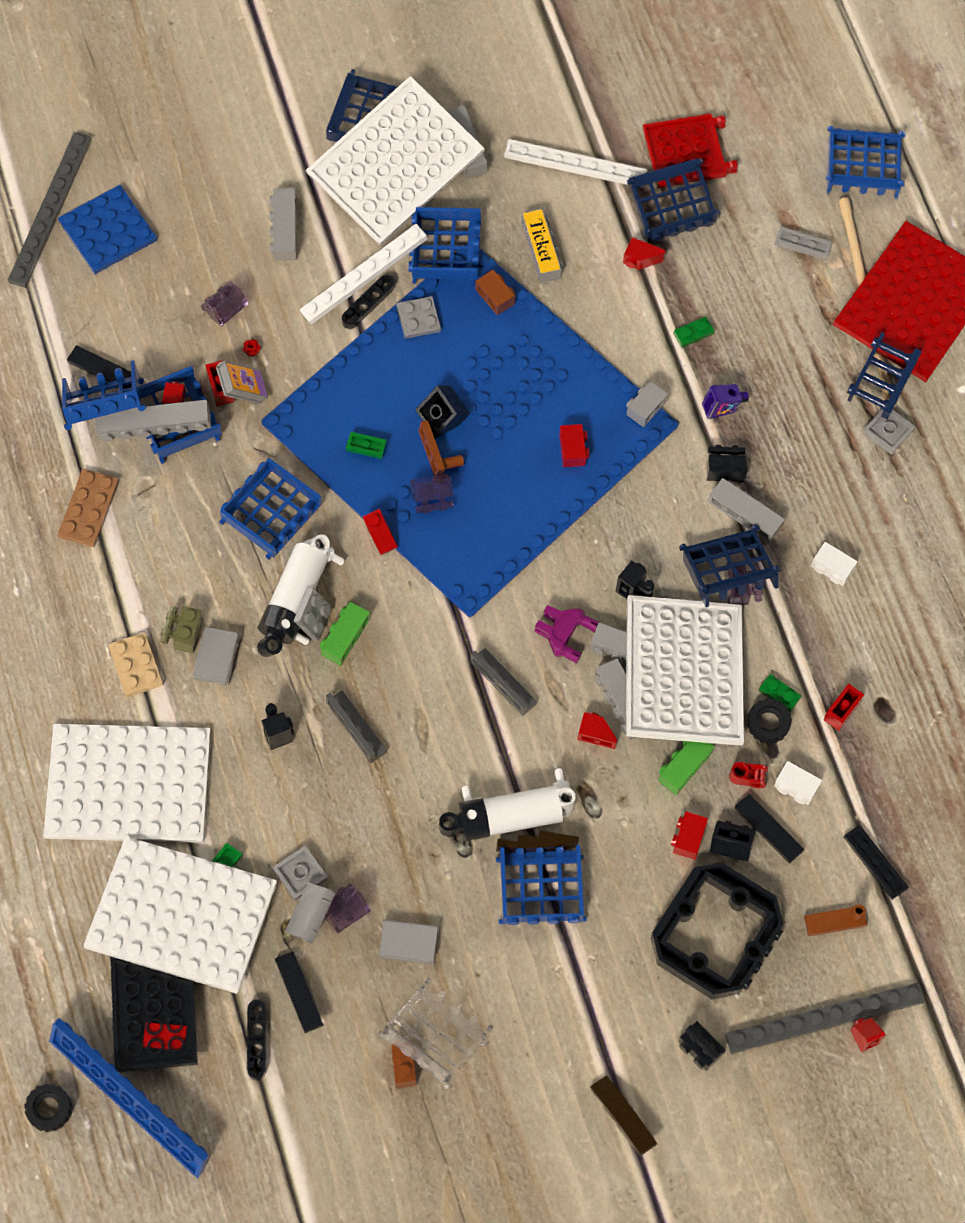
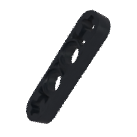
(366, 300)
(256, 1040)

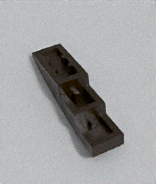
(546, 840)
(623, 1115)

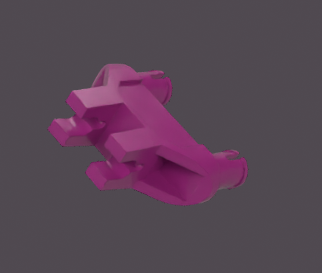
(562, 630)

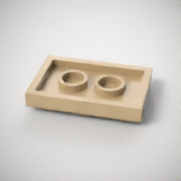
(135, 665)

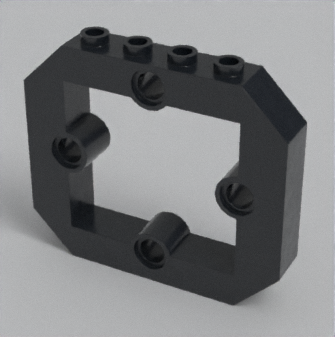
(732, 884)

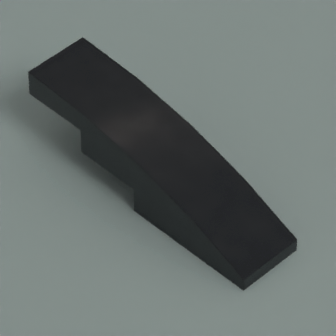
(299, 992)

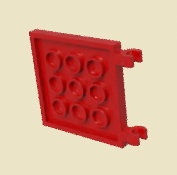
(685, 140)

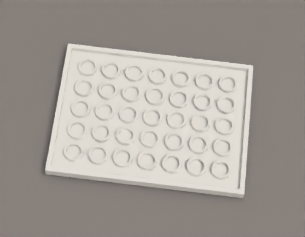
(395, 160)
(684, 670)
(127, 783)
(181, 914)

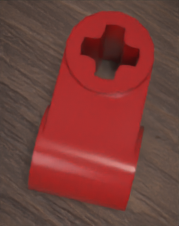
(750, 775)

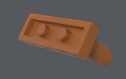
(436, 462)
(835, 920)

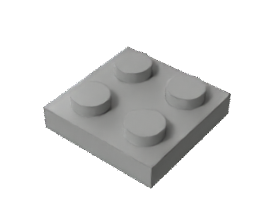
(418, 317)
(889, 433)
(312, 613)
(298, 871)

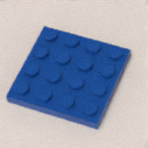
(107, 229)

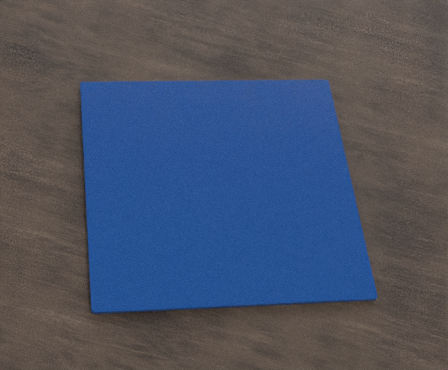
(519, 382)

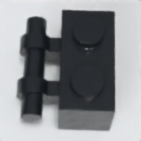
(726, 466)
(632, 581)
(277, 728)
(732, 840)
(701, 1046)

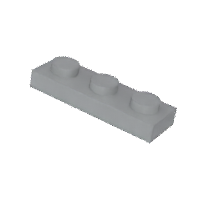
(803, 243)

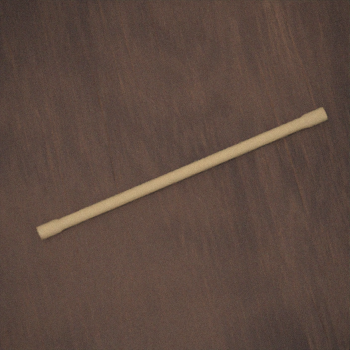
(846, 212)

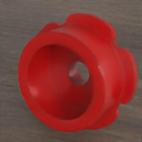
(251, 351)

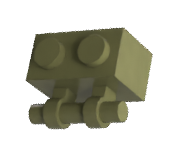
(187, 629)

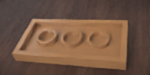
(88, 508)

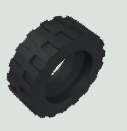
(776, 708)
(59, 1118)

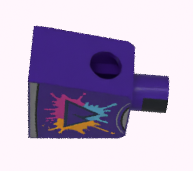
(723, 400)

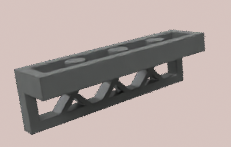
(503, 681)
(355, 726)

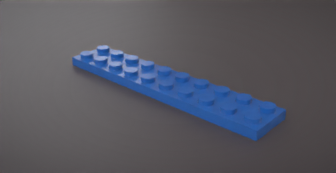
(128, 1098)

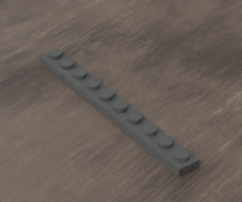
(49, 210)
(824, 1018)

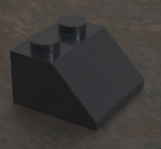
(442, 410)

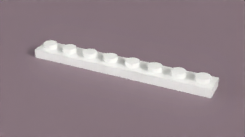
(571, 162)
(363, 274)

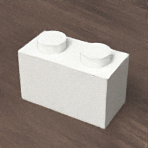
(833, 564)
(797, 783)

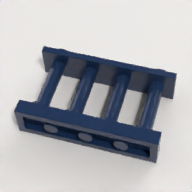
(894, 390)

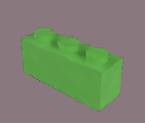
(344, 633)
(684, 765)

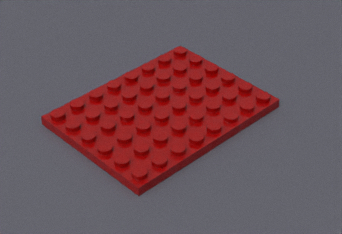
(912, 297)

